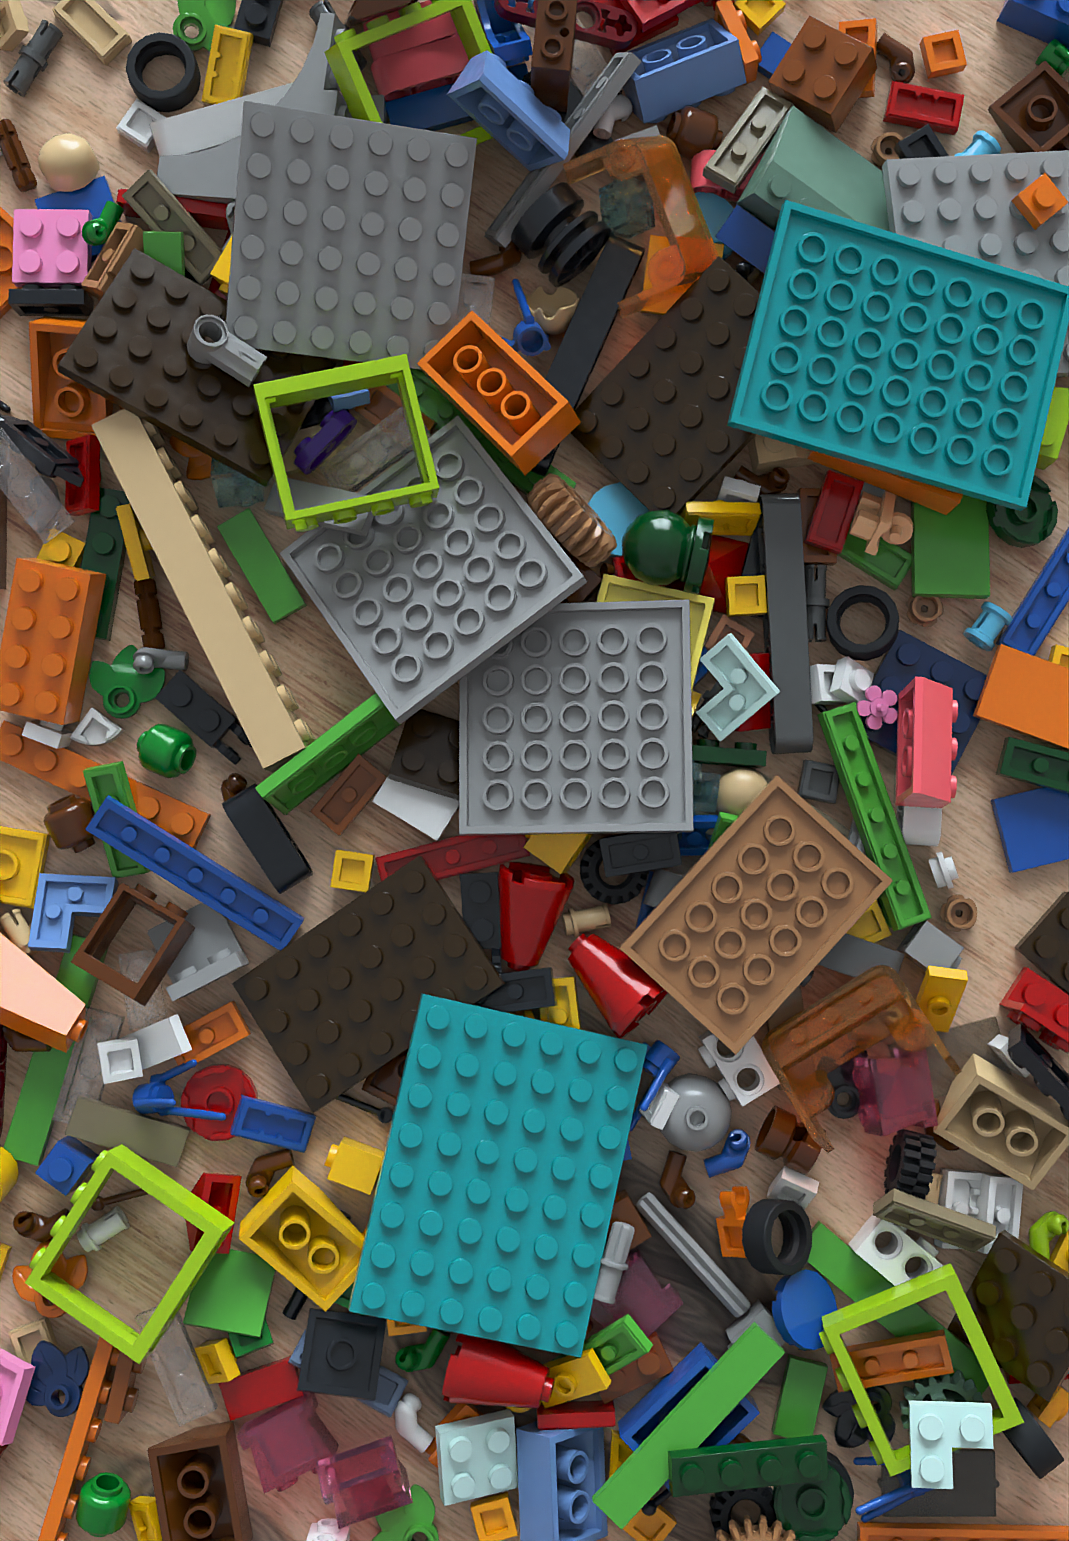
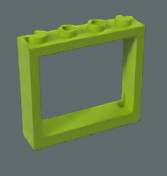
(347, 70)
(337, 382)
(174, 1196)
(885, 1303)

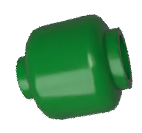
(166, 751)
(103, 1504)

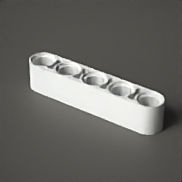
(208, 125)

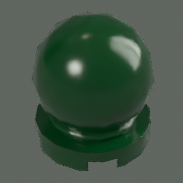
(665, 548)

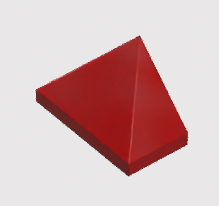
(723, 561)
(221, 1193)

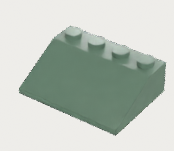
(815, 171)

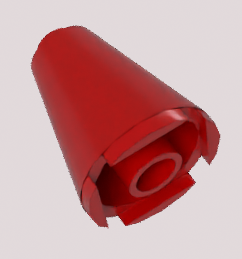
(529, 911)
(614, 983)
(495, 1375)

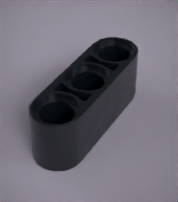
(267, 839)

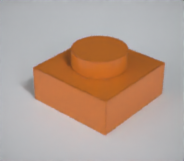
(943, 54)
(1039, 201)

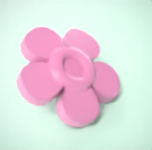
(877, 707)

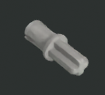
(613, 1261)

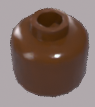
(694, 131)
(67, 823)

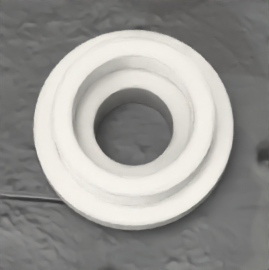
(943, 870)

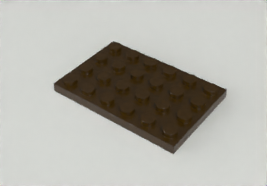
(140, 360)
(669, 400)
(353, 984)

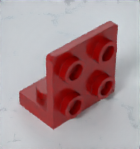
(1040, 1008)

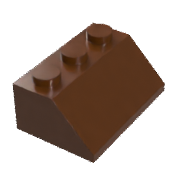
(200, 1486)

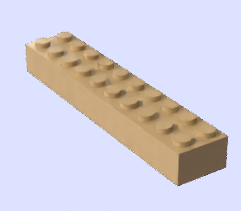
(203, 589)

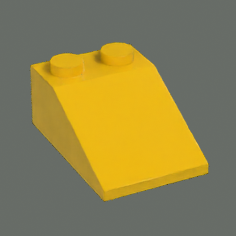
(304, 1238)

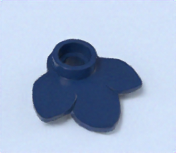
(57, 1373)

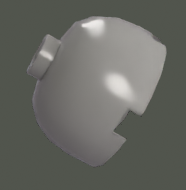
(699, 1115)

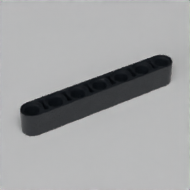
(592, 324)

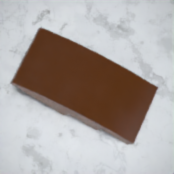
(1035, 112)

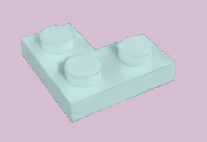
(744, 687)
(938, 1428)

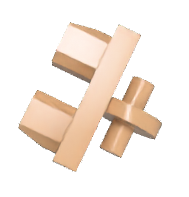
(877, 519)

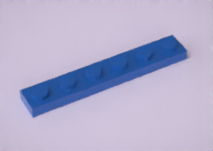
(194, 873)

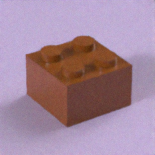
(824, 73)

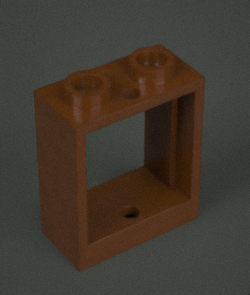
(553, 52)
(108, 926)

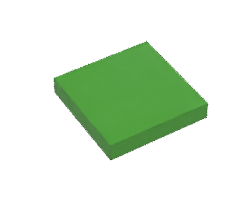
(232, 1294)

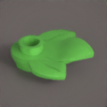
(203, 16)
(407, 1520)

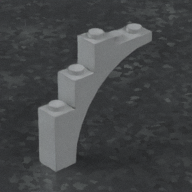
(213, 172)

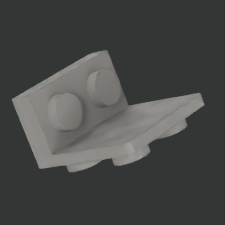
(207, 954)

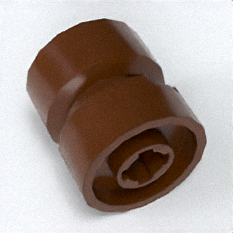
(787, 1139)

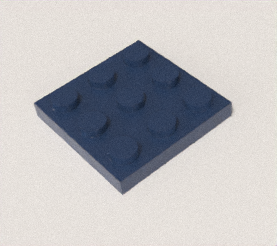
(913, 659)

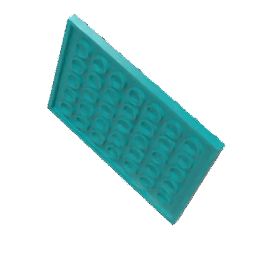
(902, 356)
(498, 1177)

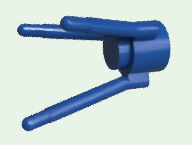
(528, 334)
(658, 1063)
(159, 1097)
(890, 1500)

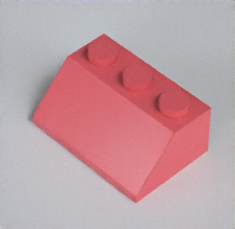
(925, 745)

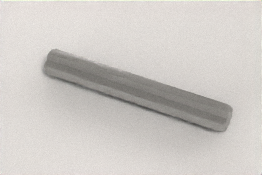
(693, 1254)

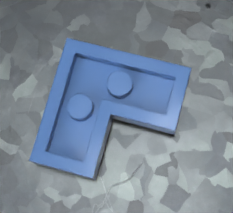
(59, 901)

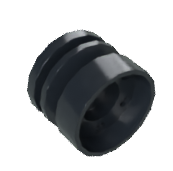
(560, 234)

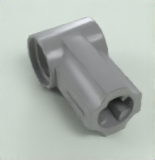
(227, 352)

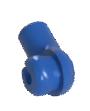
(732, 1155)

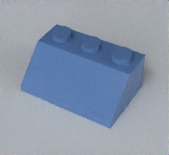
(684, 71)
(511, 112)
(557, 1481)

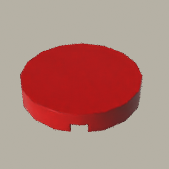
(216, 1090)

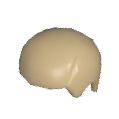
(68, 162)
(552, 310)
(738, 789)

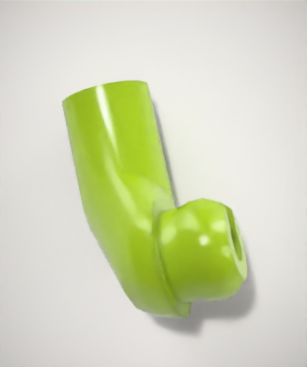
(1045, 1230)

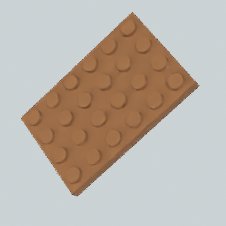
(756, 914)

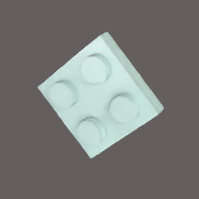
(476, 1457)

